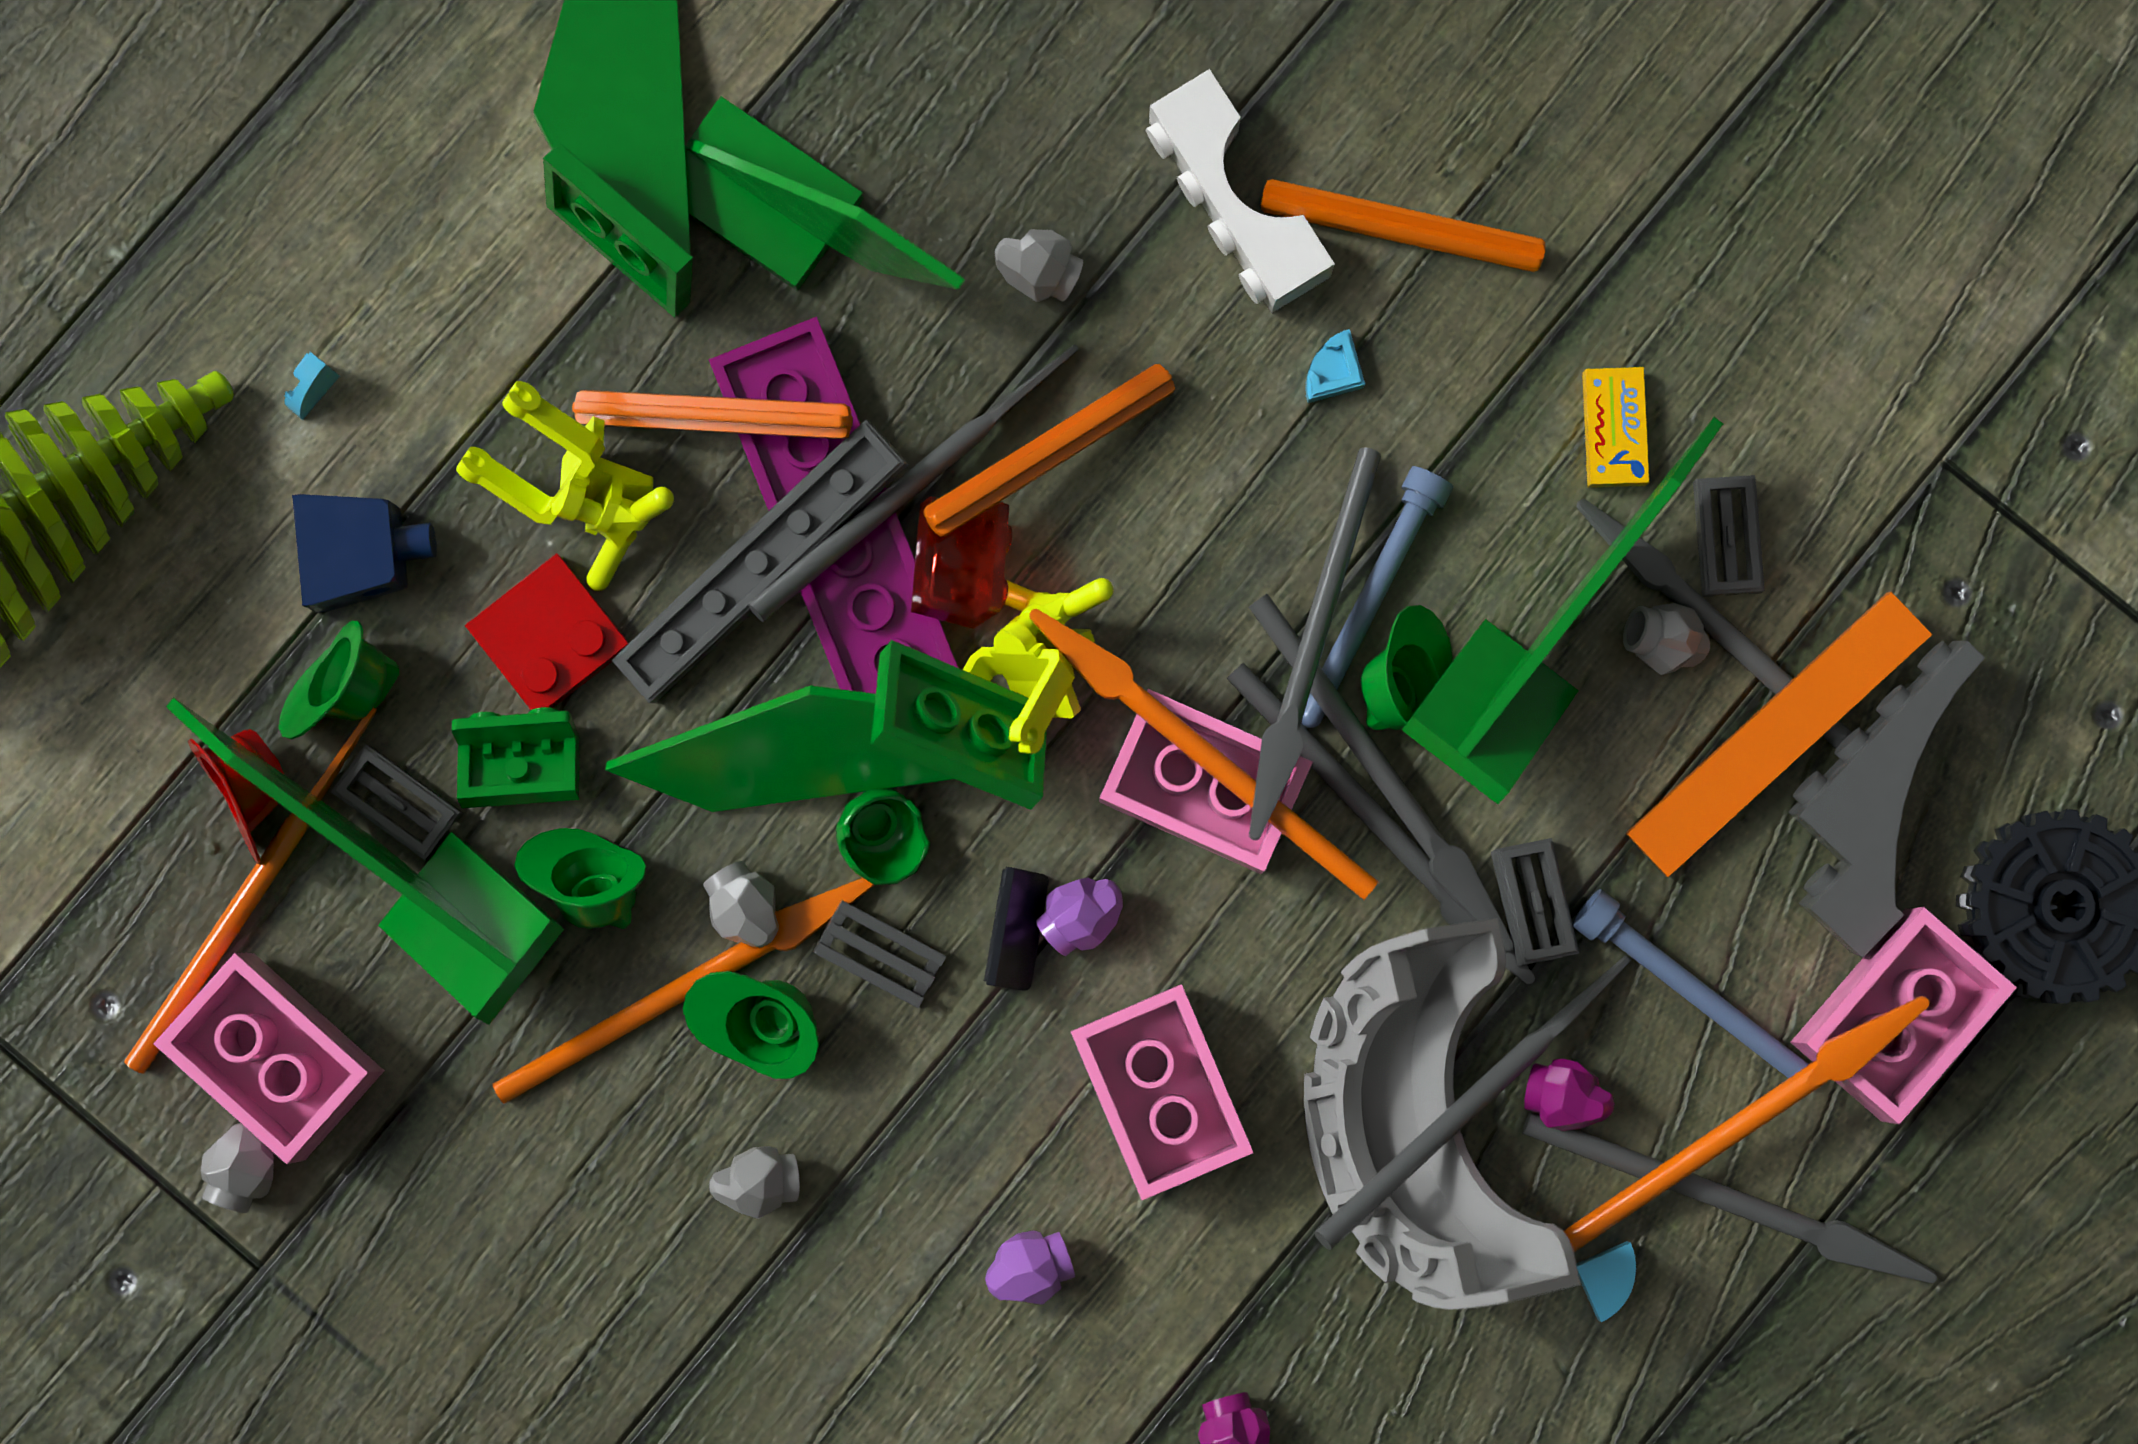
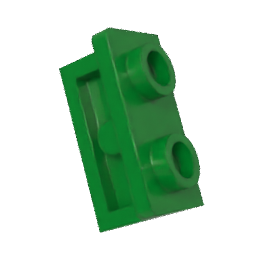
(517, 758)

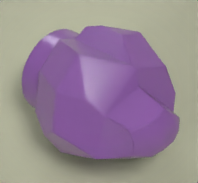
(1080, 914)
(1029, 1268)

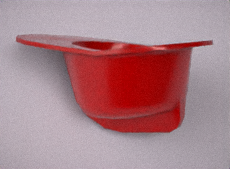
(245, 800)

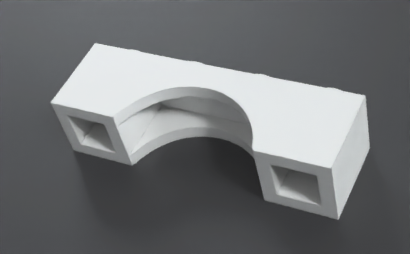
(1277, 253)

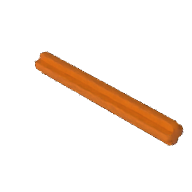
(1403, 225)
(715, 414)
(1049, 450)

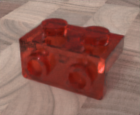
(962, 573)

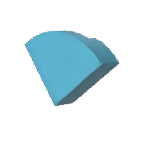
(1334, 369)
(314, 382)
(1608, 1279)

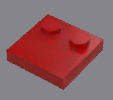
(547, 635)

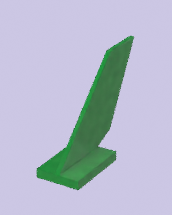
(618, 139)
(788, 206)
(1501, 699)
(826, 742)
(452, 917)

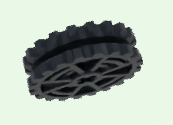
(2012, 906)

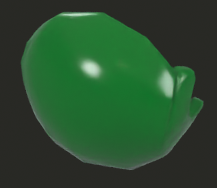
(882, 836)

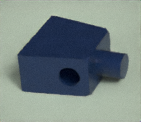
(354, 549)

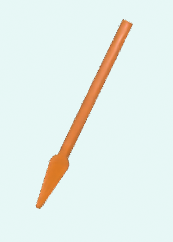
(1114, 680)
(235, 914)
(795, 926)
(1836, 1061)

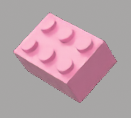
(1178, 796)
(1909, 962)
(268, 1057)
(1161, 1092)

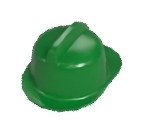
(1407, 670)
(339, 684)
(584, 875)
(754, 1022)

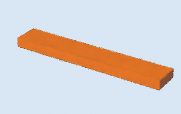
(1778, 733)

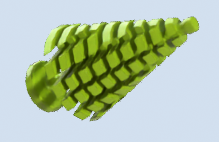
(88, 463)

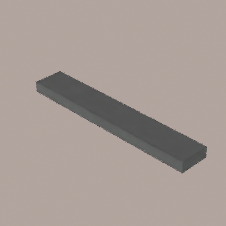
(779, 540)

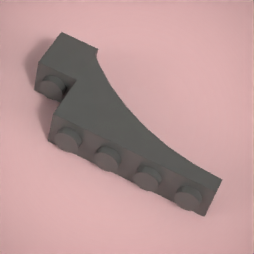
(1862, 798)

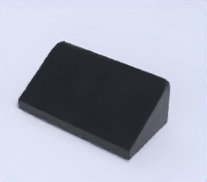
(1015, 929)

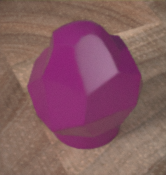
(1567, 1095)
(1234, 1422)

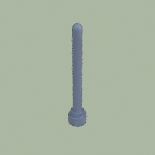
(1422, 496)
(1604, 921)

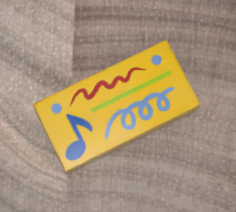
(1615, 427)

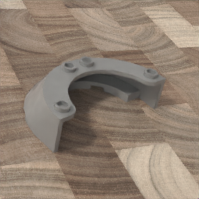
(1379, 1084)

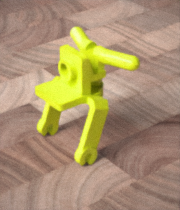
(591, 489)
(1033, 663)

